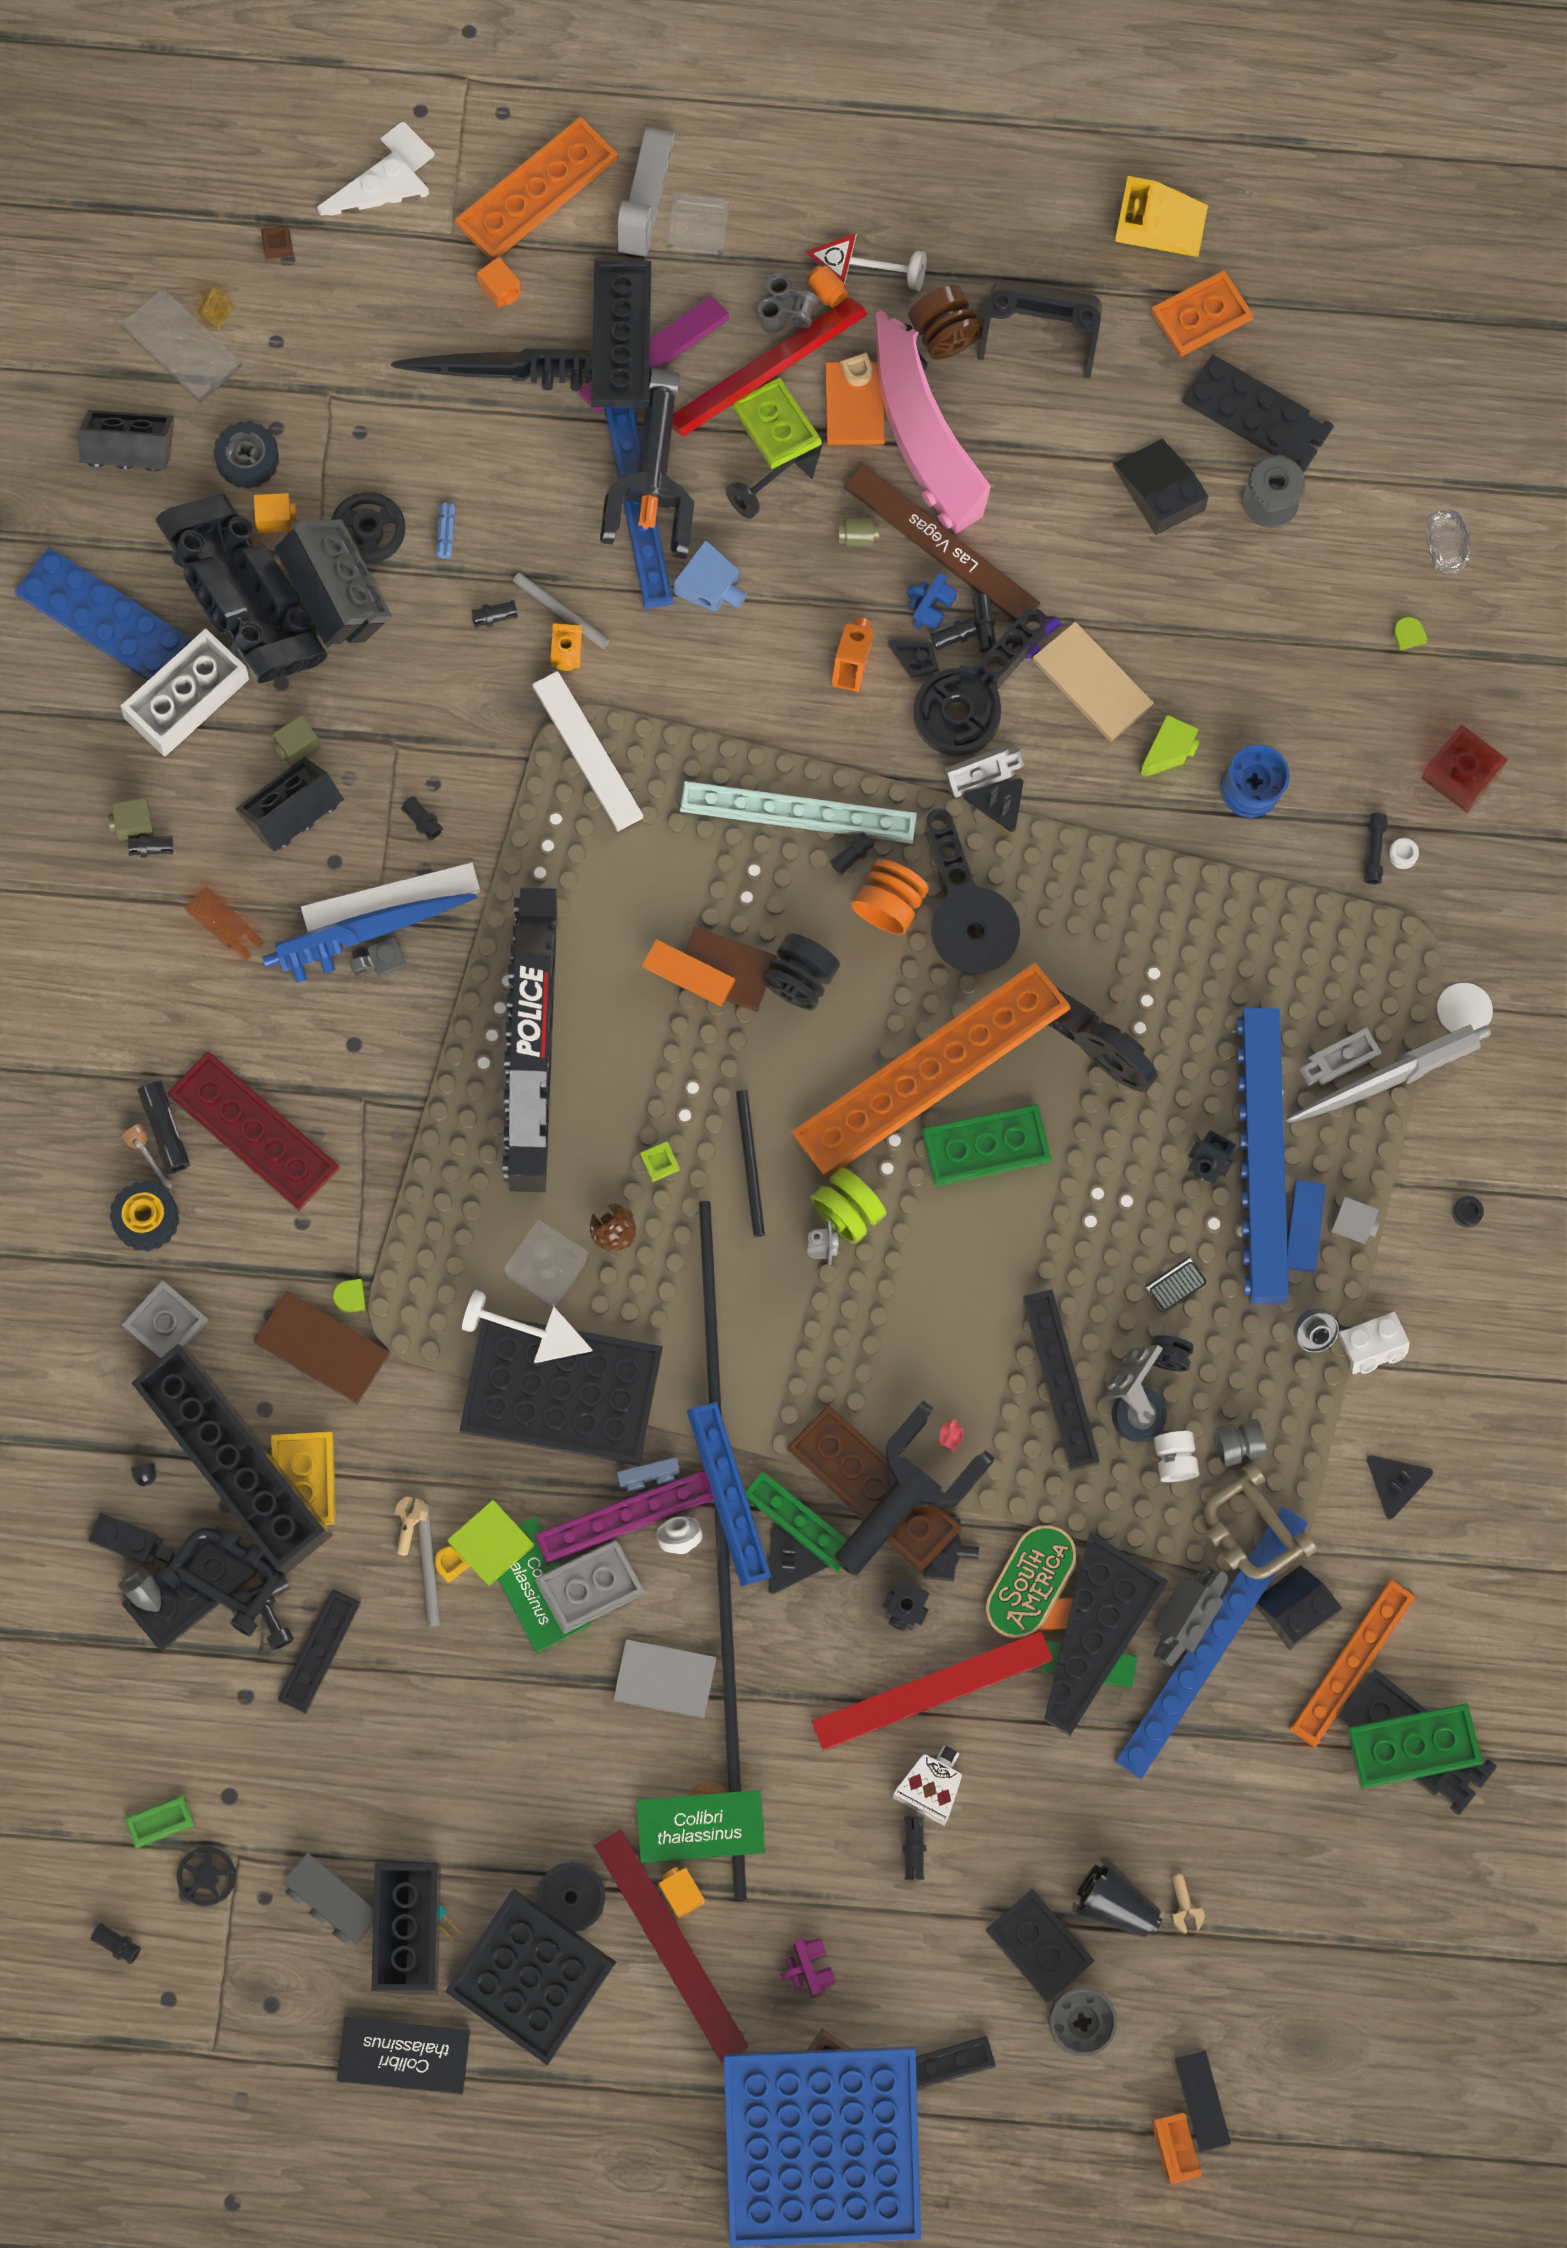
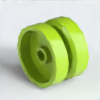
(848, 1205)

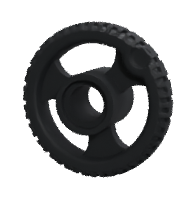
(369, 539)

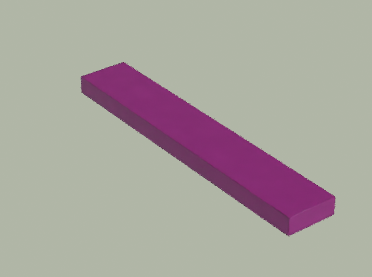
(677, 337)
(624, 1516)

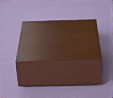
(277, 242)

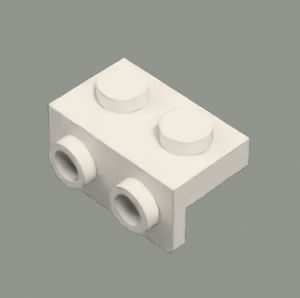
(1375, 1343)

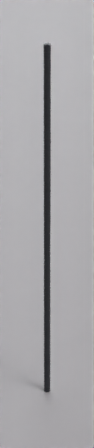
(722, 1547)

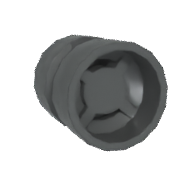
(1240, 1442)

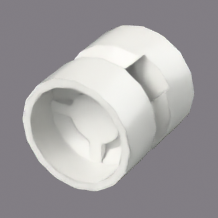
(1176, 1456)

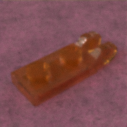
(222, 922)

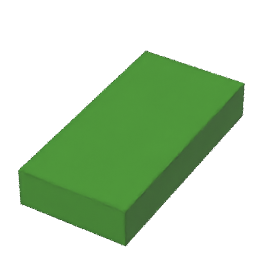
(159, 1822)

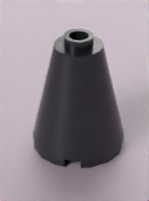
(1116, 1901)

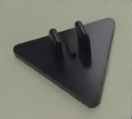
(998, 802)
(1396, 1482)
(790, 1561)

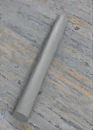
(560, 610)
(428, 1571)

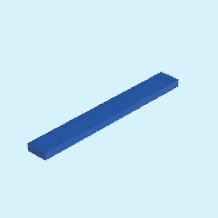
(645, 542)

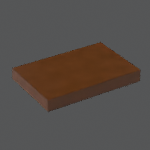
(736, 960)

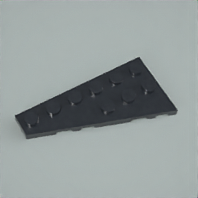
(1104, 1616)

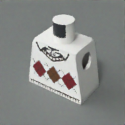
(931, 1785)

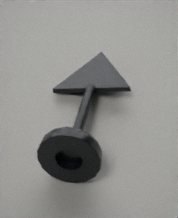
(744, 498)

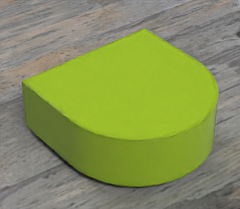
(1409, 633)
(350, 1296)

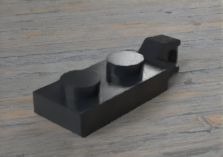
(129, 1541)

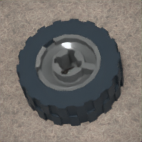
(239, 468)

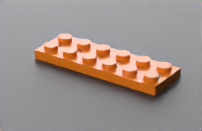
(536, 189)

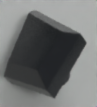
(915, 657)

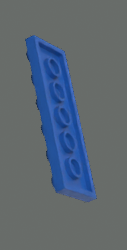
(100, 615)

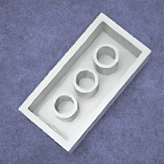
(185, 692)

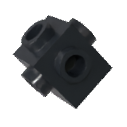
(1211, 1157)
(910, 1596)

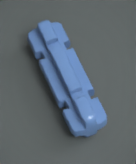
(445, 530)

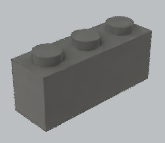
(329, 1900)

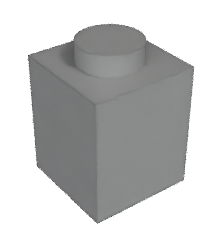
(1356, 1221)

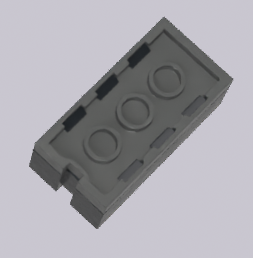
(332, 581)

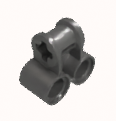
(790, 305)

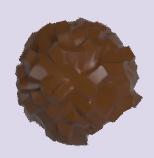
(616, 1231)

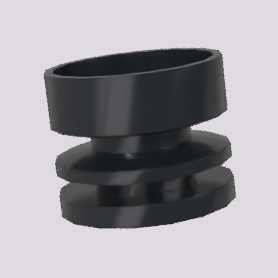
(800, 971)

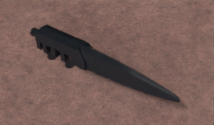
(513, 365)

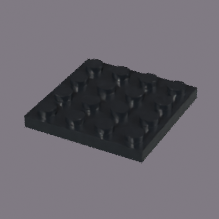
(530, 1976)

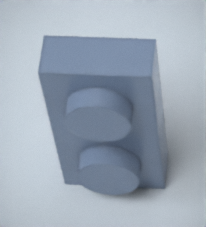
(636, 1478)

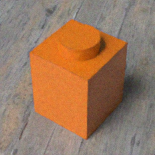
(499, 283)

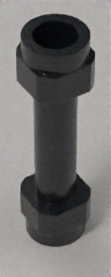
(1373, 871)

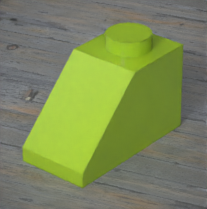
(1171, 746)

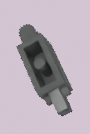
(1189, 1614)

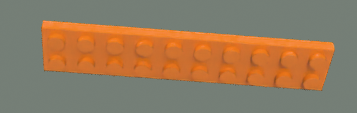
(930, 1070)

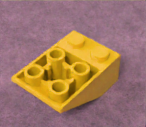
(1160, 218)

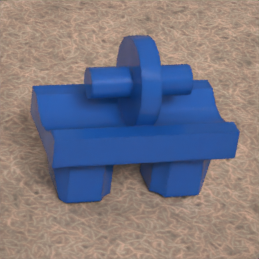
(926, 613)

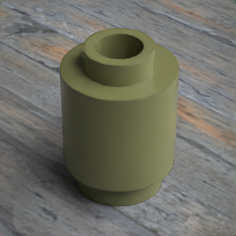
(858, 532)

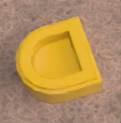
(449, 1564)

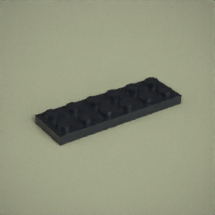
(621, 334)

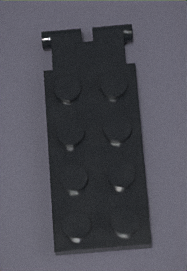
(1256, 412)
(1383, 1700)

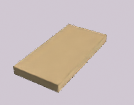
(1093, 681)

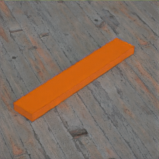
(1352, 1663)

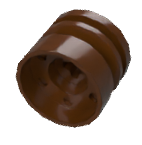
(945, 322)

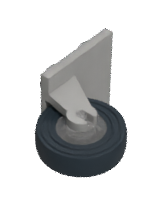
(1137, 1410)

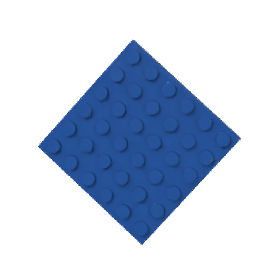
(822, 2146)

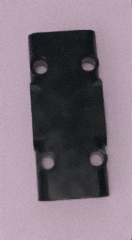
(241, 588)

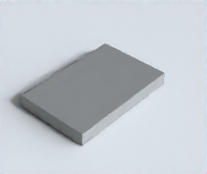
(589, 1586)
(665, 1679)

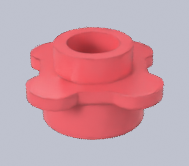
(951, 1435)

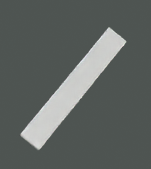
(587, 751)
(442, 883)

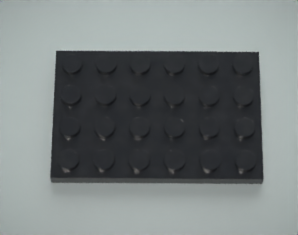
(570, 1404)

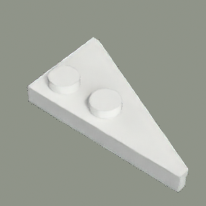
(380, 184)

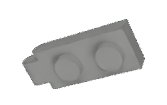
(983, 770)
(1340, 1058)

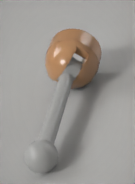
(136, 1139)

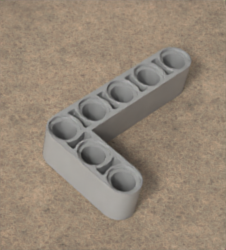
(639, 214)

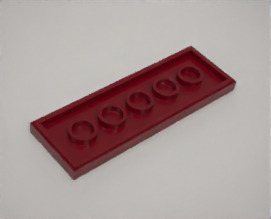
(253, 1131)

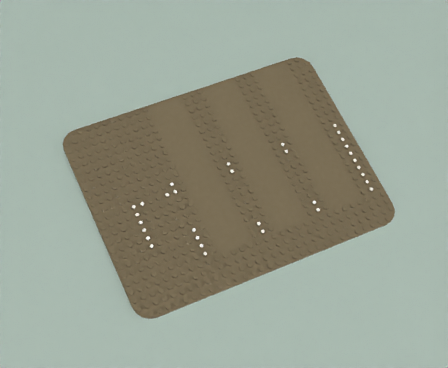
(940, 1282)

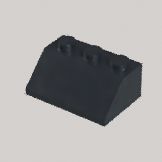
(126, 440)
(290, 804)

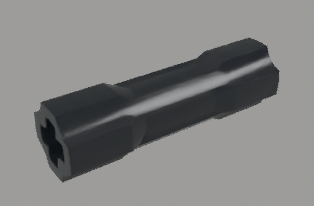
(164, 1128)

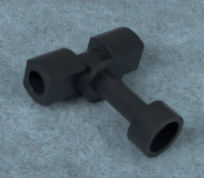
(279, 1637)

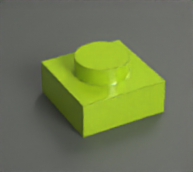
(659, 1161)

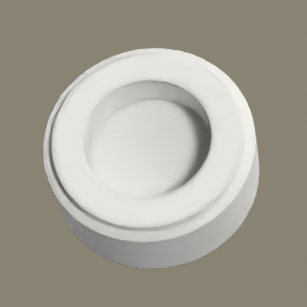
(1403, 853)

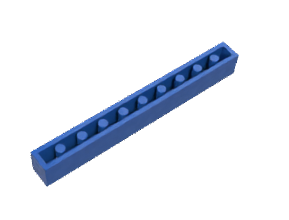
(1264, 1156)

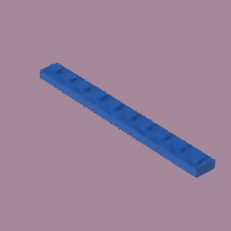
(1197, 1666)

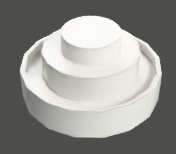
(679, 1534)

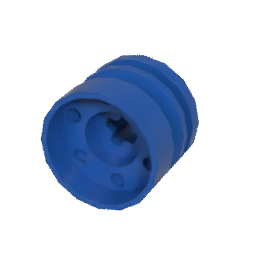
(1265, 770)

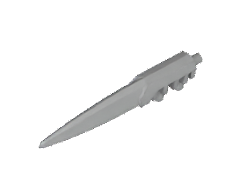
(1406, 1068)

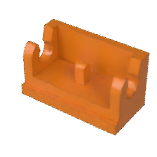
(1176, 2148)

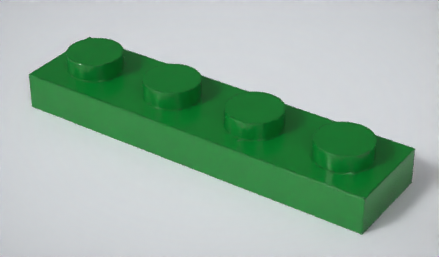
(796, 1519)

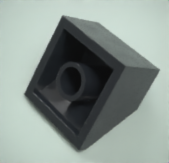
(1297, 1606)

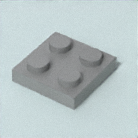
(164, 1321)

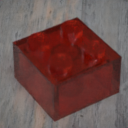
(1464, 768)

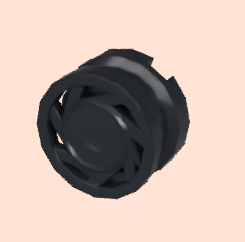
(1174, 1353)

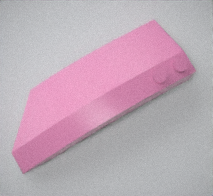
(926, 442)

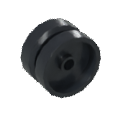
(581, 1881)

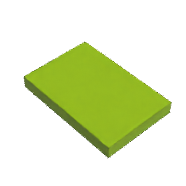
(776, 423)

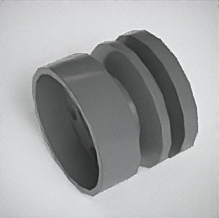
(1092, 2006)

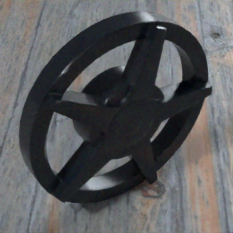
(206, 1876)

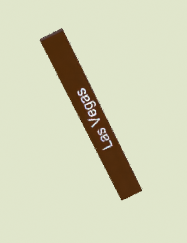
(939, 543)

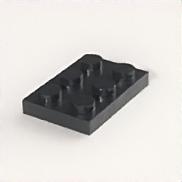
(1039, 1945)

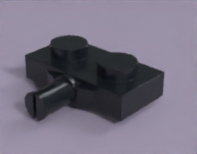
(945, 1562)

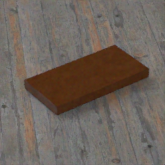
(322, 1347)

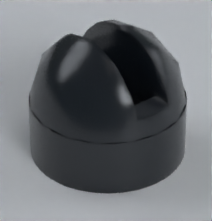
(144, 1474)

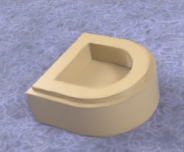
(857, 369)

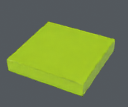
(490, 1543)

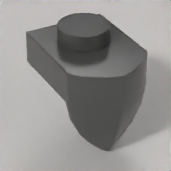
(141, 1589)

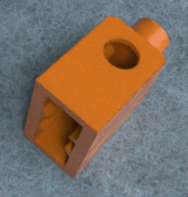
(853, 649)

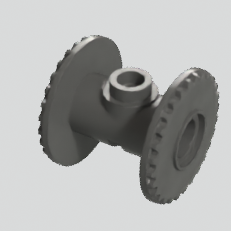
(1273, 491)

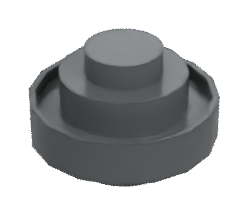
(1316, 1330)

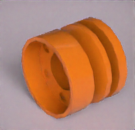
(890, 896)

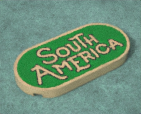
(1031, 1582)

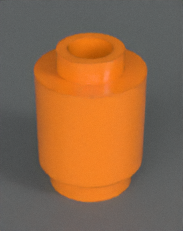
(827, 286)

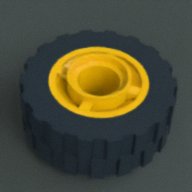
(148, 1233)

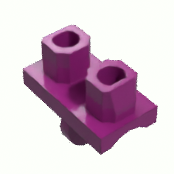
(807, 1952)

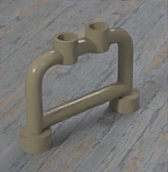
(1235, 1556)

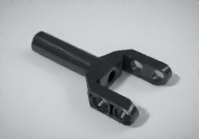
(908, 1490)

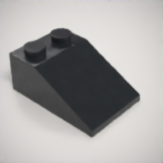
(1162, 486)

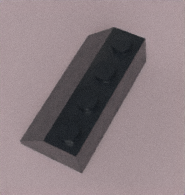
(406, 1928)

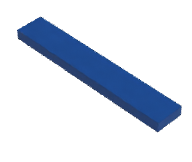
(728, 1493)

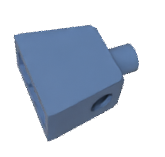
(709, 580)

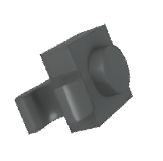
(381, 957)

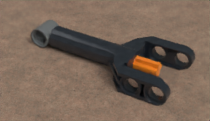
(650, 483)

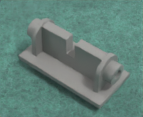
(822, 1243)

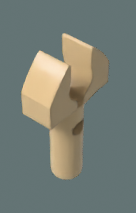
(409, 1520)
(1185, 1905)

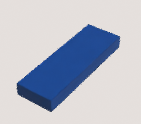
(1305, 1225)

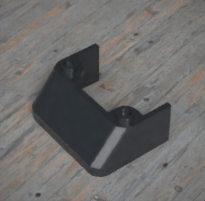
(1014, 297)

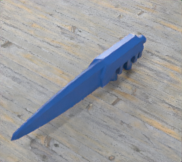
(328, 940)

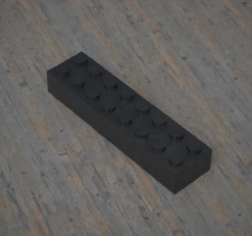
(232, 1459)

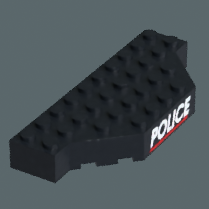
(529, 1039)

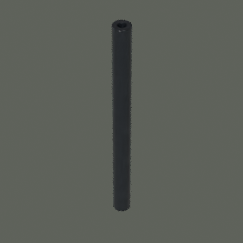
(750, 1163)

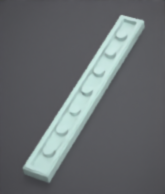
(798, 812)

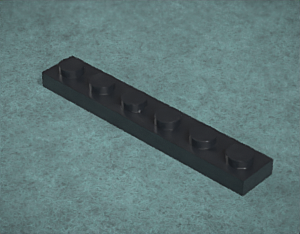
(1061, 1380)

